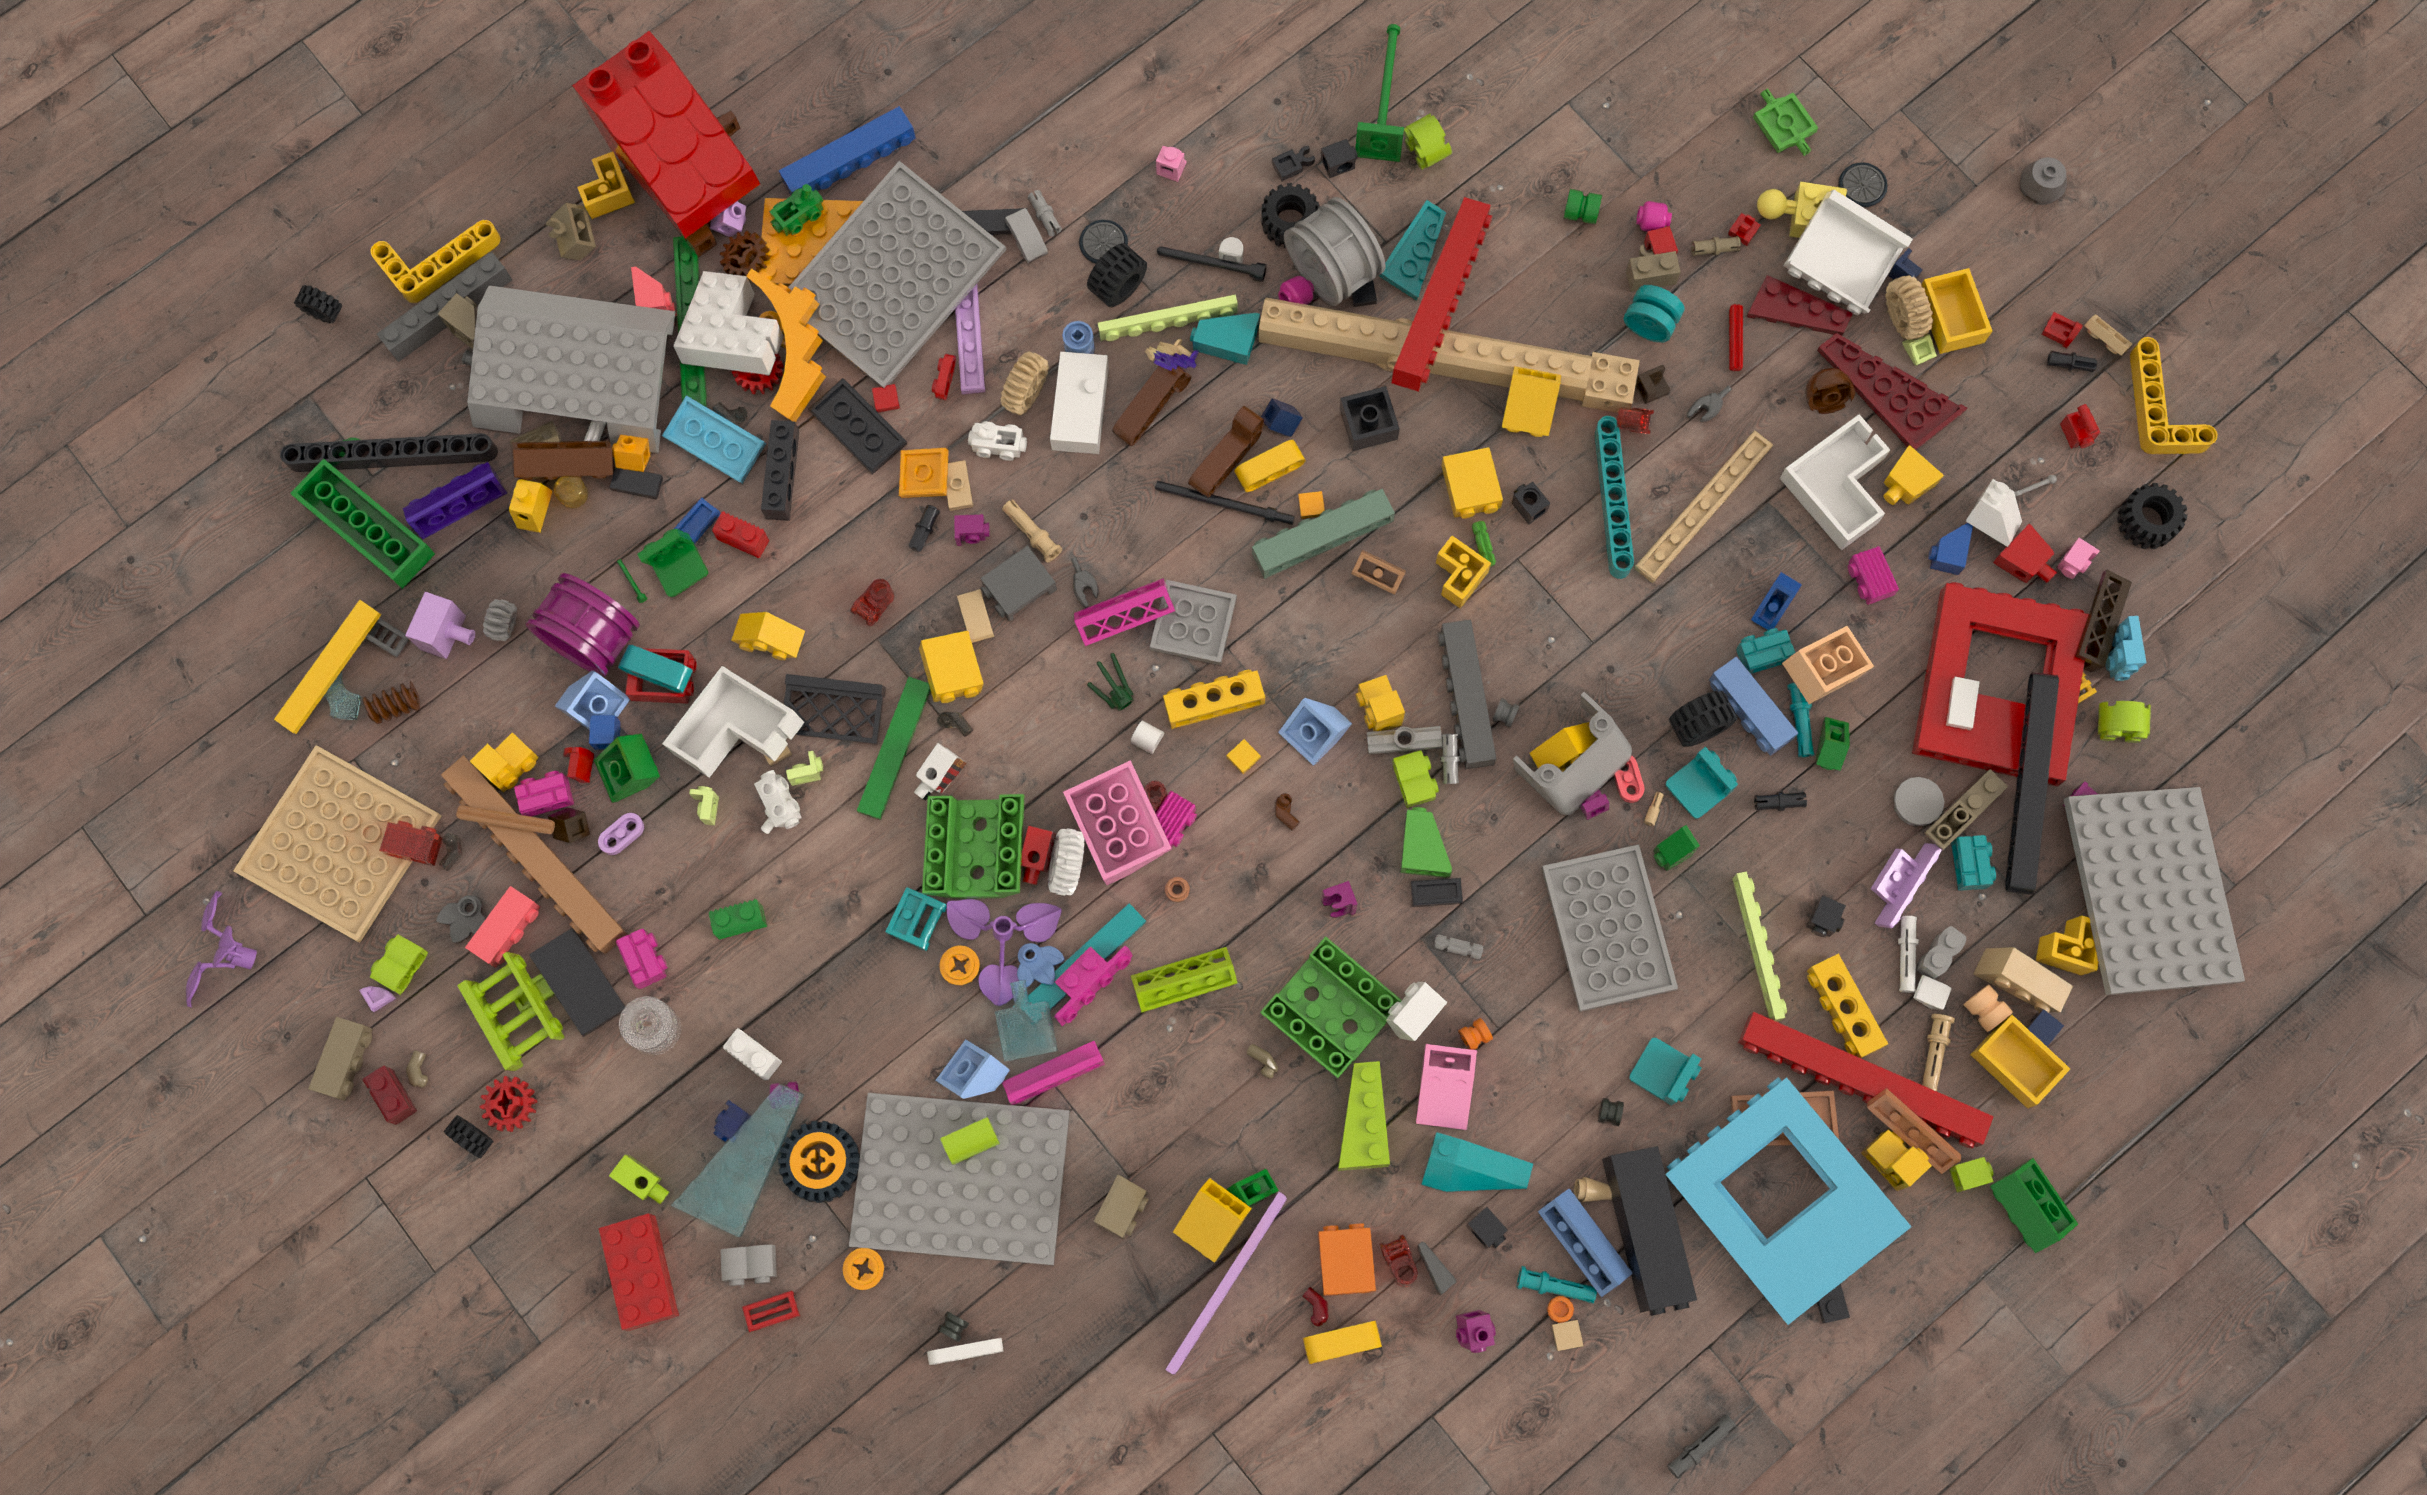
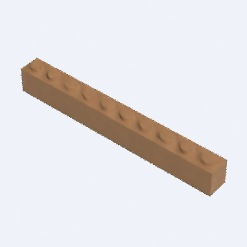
(537, 858)

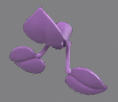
(971, 915)
(234, 951)

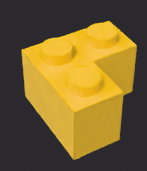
(607, 192)
(1466, 568)
(767, 633)
(1381, 704)
(1564, 746)
(506, 762)
(2073, 950)
(1896, 1162)

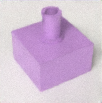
(438, 626)

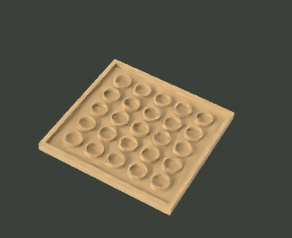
(326, 844)

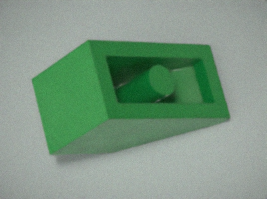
(1833, 744)
(1675, 848)
(1254, 1188)

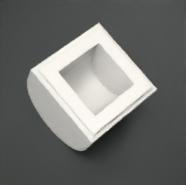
(1231, 250)
(1147, 737)

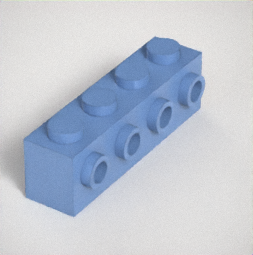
(1753, 706)
(1585, 1242)

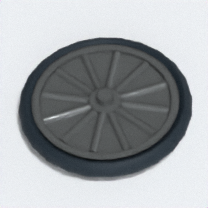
(1864, 184)
(1100, 237)

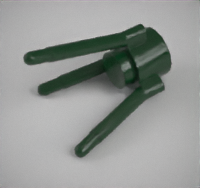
(1120, 696)

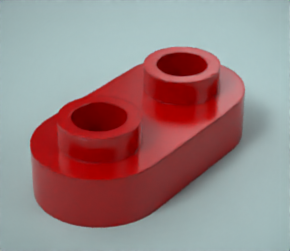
(946, 370)

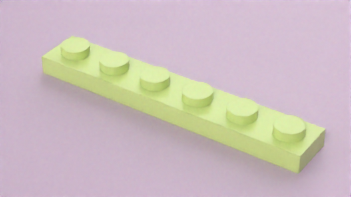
(1174, 316)
(1757, 936)

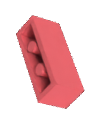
(503, 927)

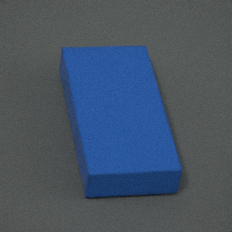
(698, 519)

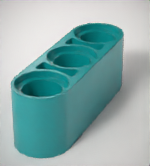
(655, 668)

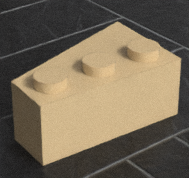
(2023, 978)

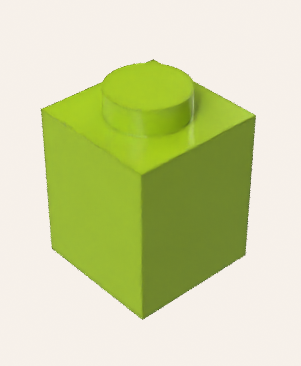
(1971, 1174)

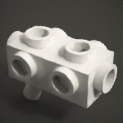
(992, 439)
(779, 805)

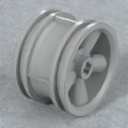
(1335, 251)

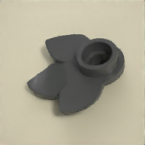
(460, 921)

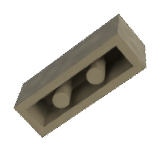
(341, 1059)

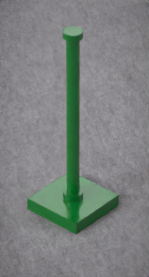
(1382, 140)

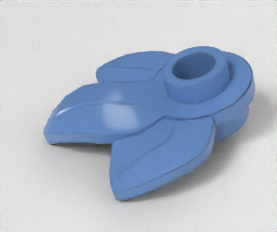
(1040, 966)

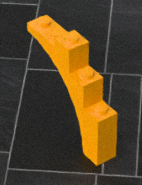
(800, 377)

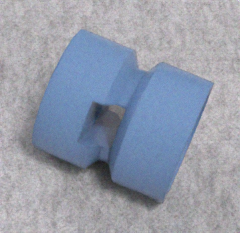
(1078, 338)

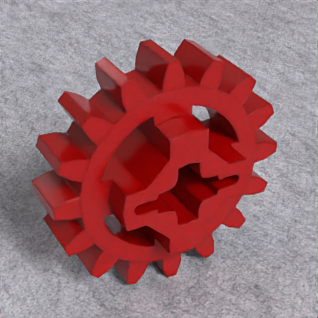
(760, 381)
(508, 1093)

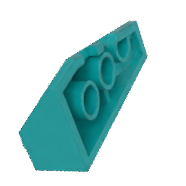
(1471, 1167)

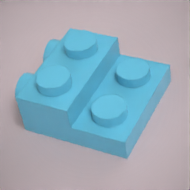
(2128, 651)

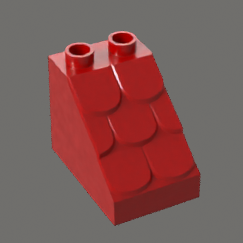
(665, 134)

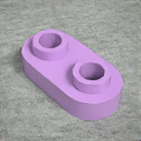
(620, 832)

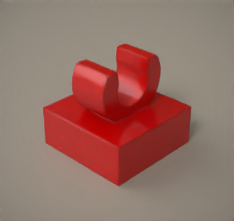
(1745, 228)

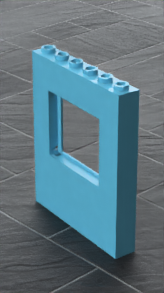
(1819, 1243)

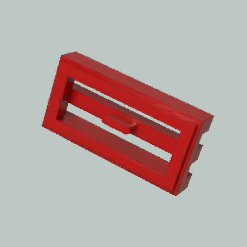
(749, 1318)

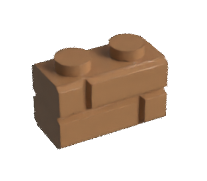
(1378, 572)

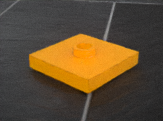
(923, 472)

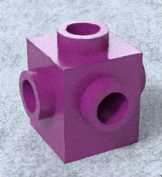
(1475, 1331)

